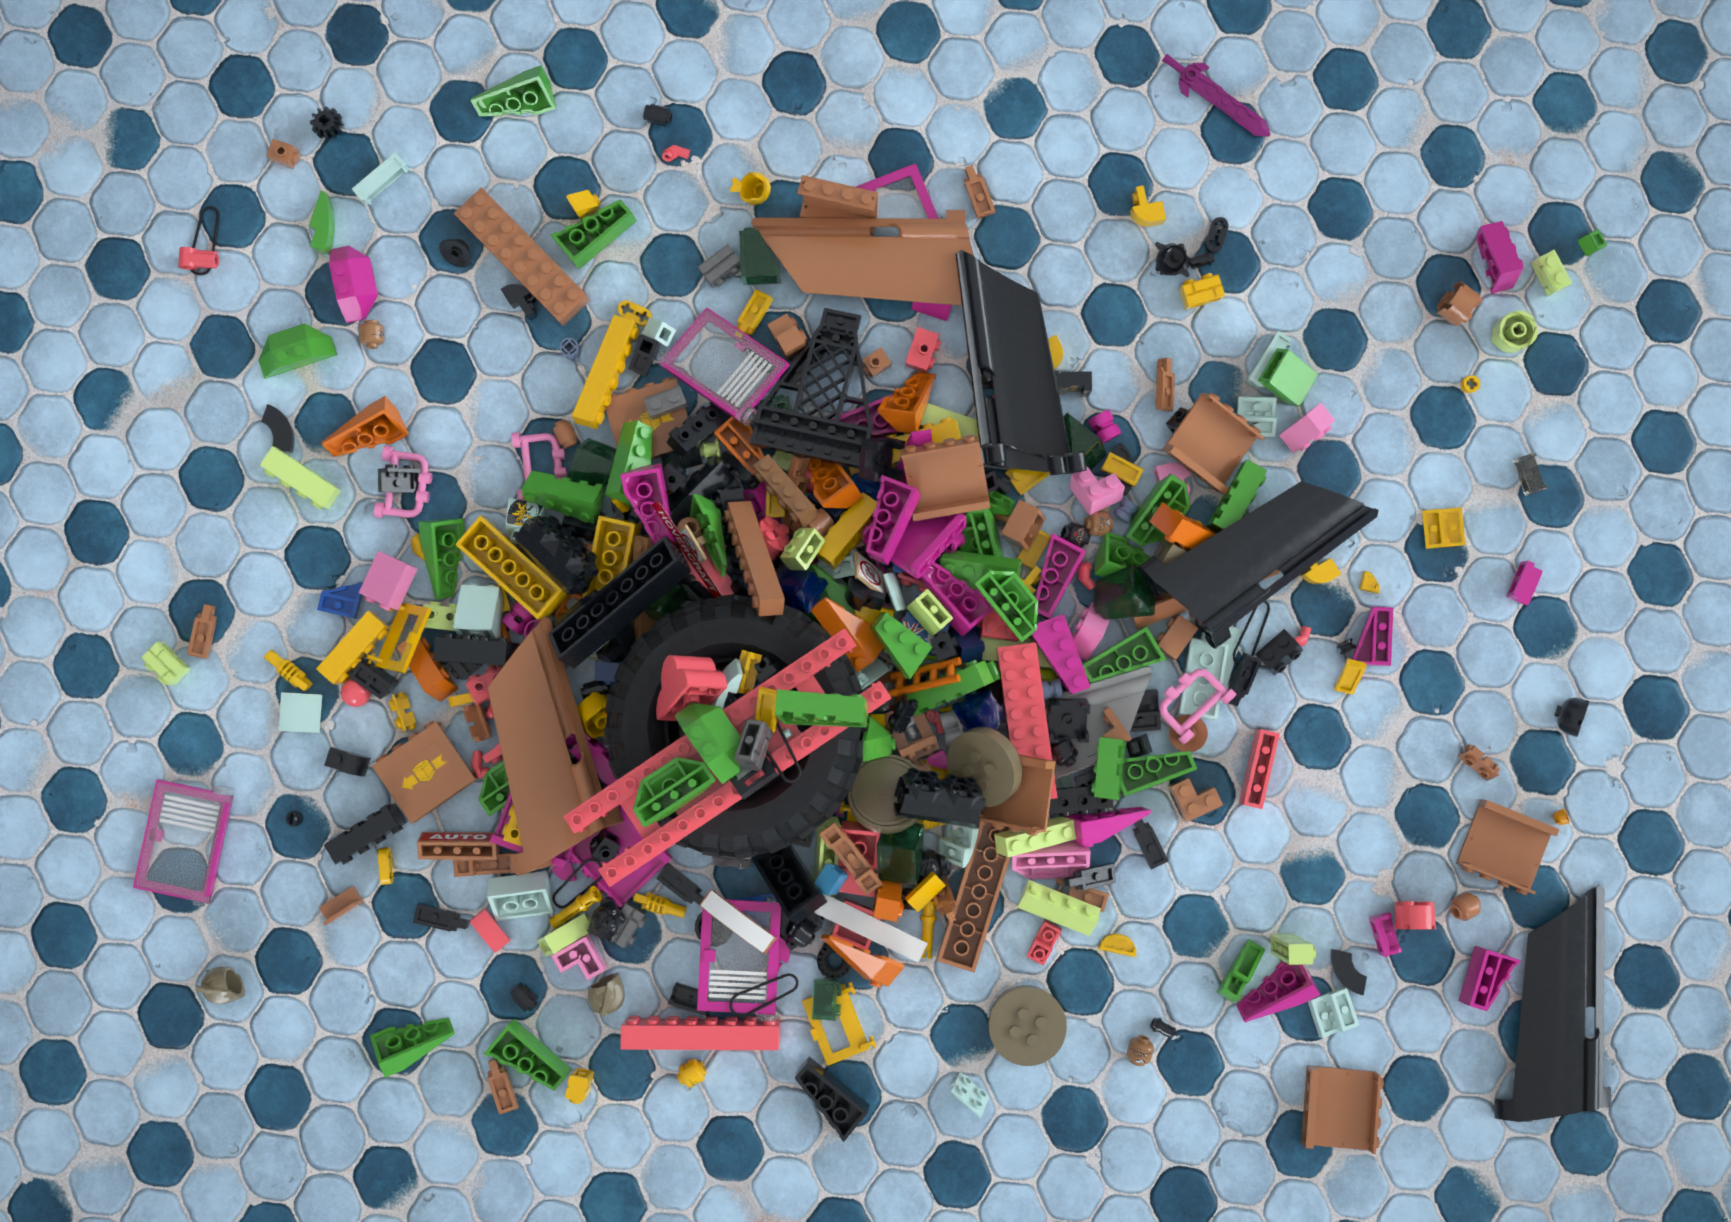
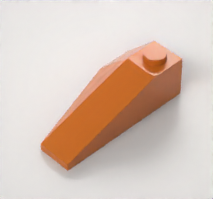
(907, 405)
(372, 426)
(832, 485)
(835, 618)
(874, 968)

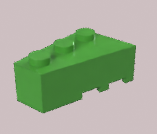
(901, 644)
(1109, 768)

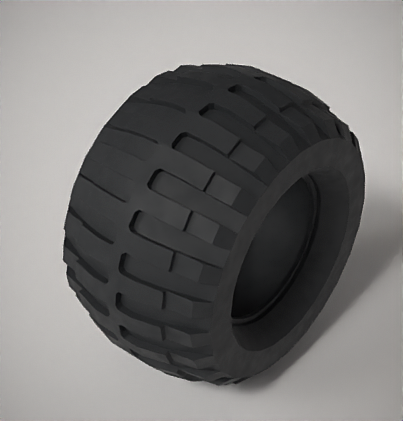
(720, 630)

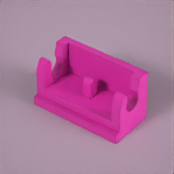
(1384, 934)

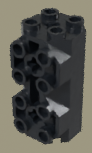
(561, 559)
(945, 801)

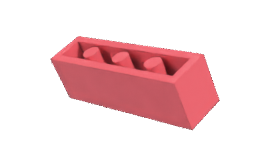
(1259, 768)

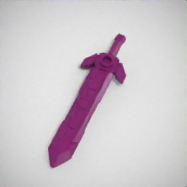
(1193, 78)

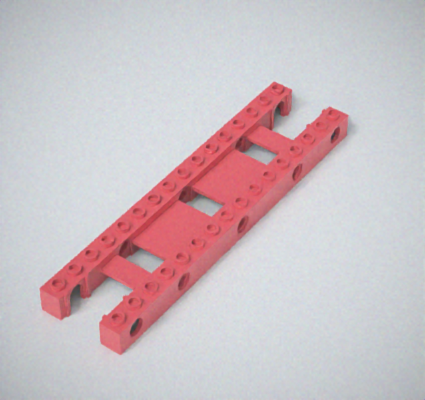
(718, 795)

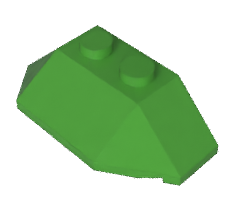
(294, 349)
(1169, 491)
(981, 534)
(1010, 601)
(712, 738)
(494, 789)
(671, 789)

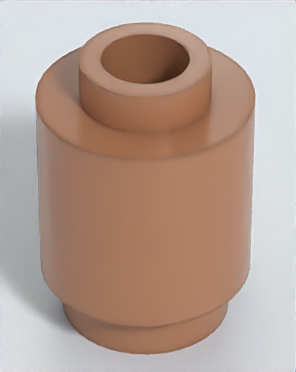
(565, 434)

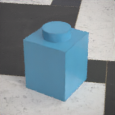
(830, 879)

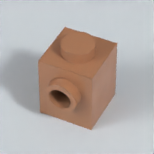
(283, 154)
(876, 363)

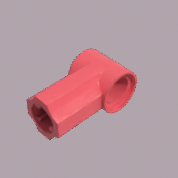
(192, 258)

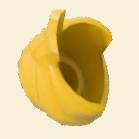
(753, 188)

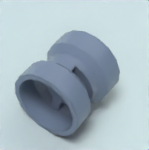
(573, 351)
(1125, 511)
(1052, 689)

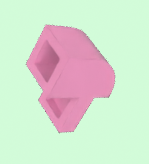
(1175, 469)

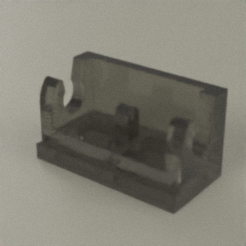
(1529, 474)

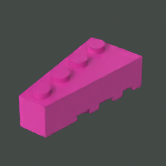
(891, 517)
(1058, 571)
(600, 758)

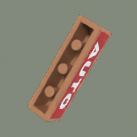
(457, 846)

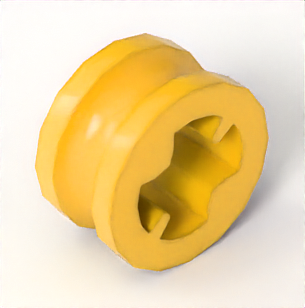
(1466, 388)

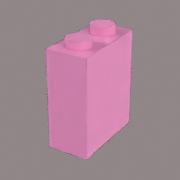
(387, 581)

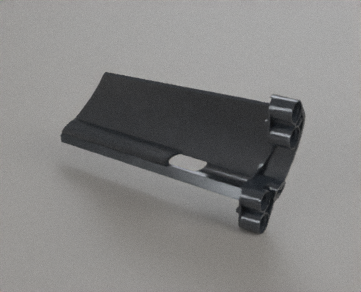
(1009, 338)
(1286, 534)
(1563, 975)

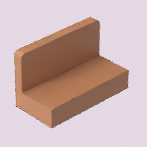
(341, 905)

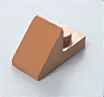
(1118, 731)

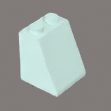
(479, 611)

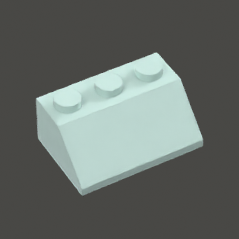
(520, 896)

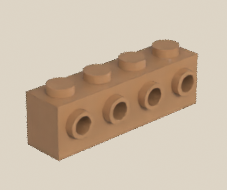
(785, 490)

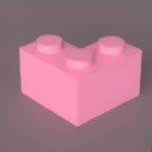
(1310, 426)
(1096, 494)
(1089, 632)
(583, 953)

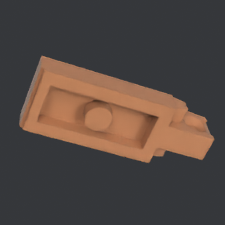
(978, 193)
(1165, 385)
(202, 633)
(945, 901)
(501, 1087)

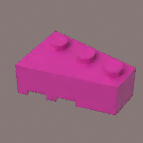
(1500, 256)
(1376, 638)
(1485, 977)

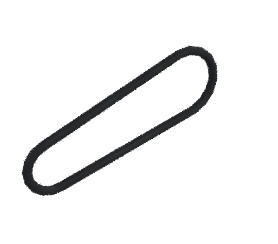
(214, 238)
(1259, 635)
(792, 754)
(570, 877)
(760, 985)

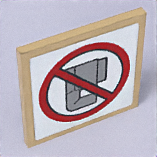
(694, 543)
(868, 573)

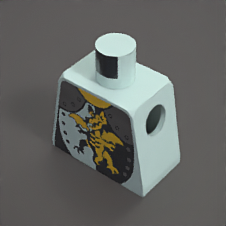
(519, 513)

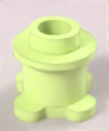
(710, 449)

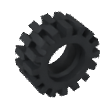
(826, 969)

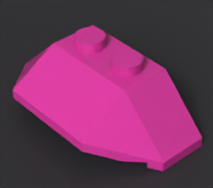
(353, 282)

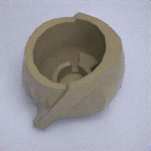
(221, 985)
(606, 994)

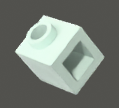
(659, 331)

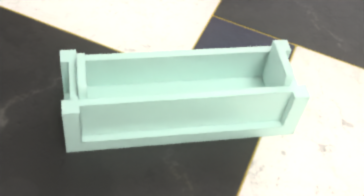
(380, 178)
(1279, 340)

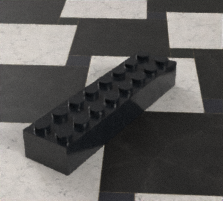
(619, 602)

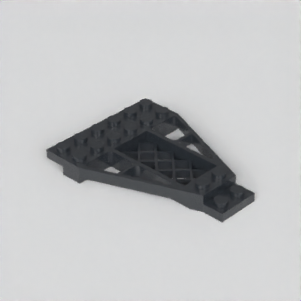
(813, 435)

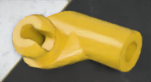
(416, 546)

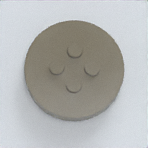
(989, 760)
(873, 794)
(1027, 1025)

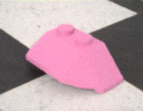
(1052, 861)

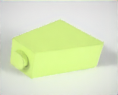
(564, 935)

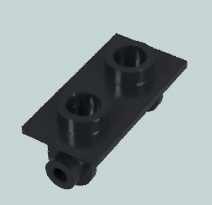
(897, 720)

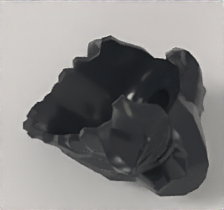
(1172, 259)
(932, 862)
(606, 919)

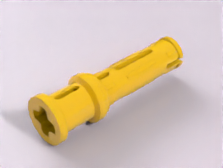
(581, 903)
(928, 917)

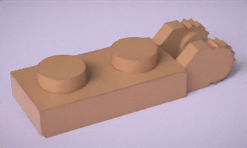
(1090, 896)

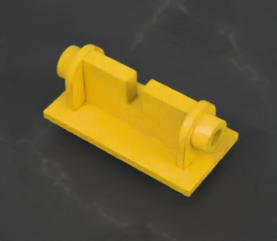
(749, 672)
(402, 719)

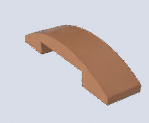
(851, 858)
(481, 867)

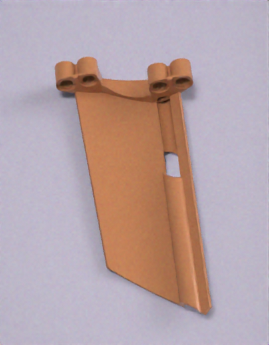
(846, 260)
(533, 719)

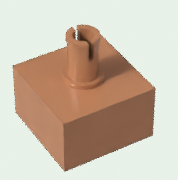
(1022, 525)

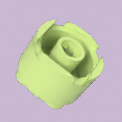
(1512, 341)

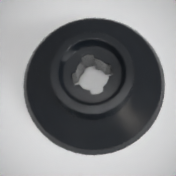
(455, 252)

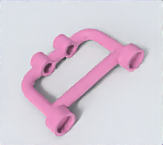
(557, 453)
(422, 496)
(1185, 681)

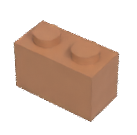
(1176, 636)

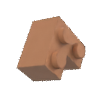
(787, 336)
(1191, 803)

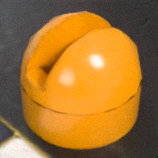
(1561, 817)

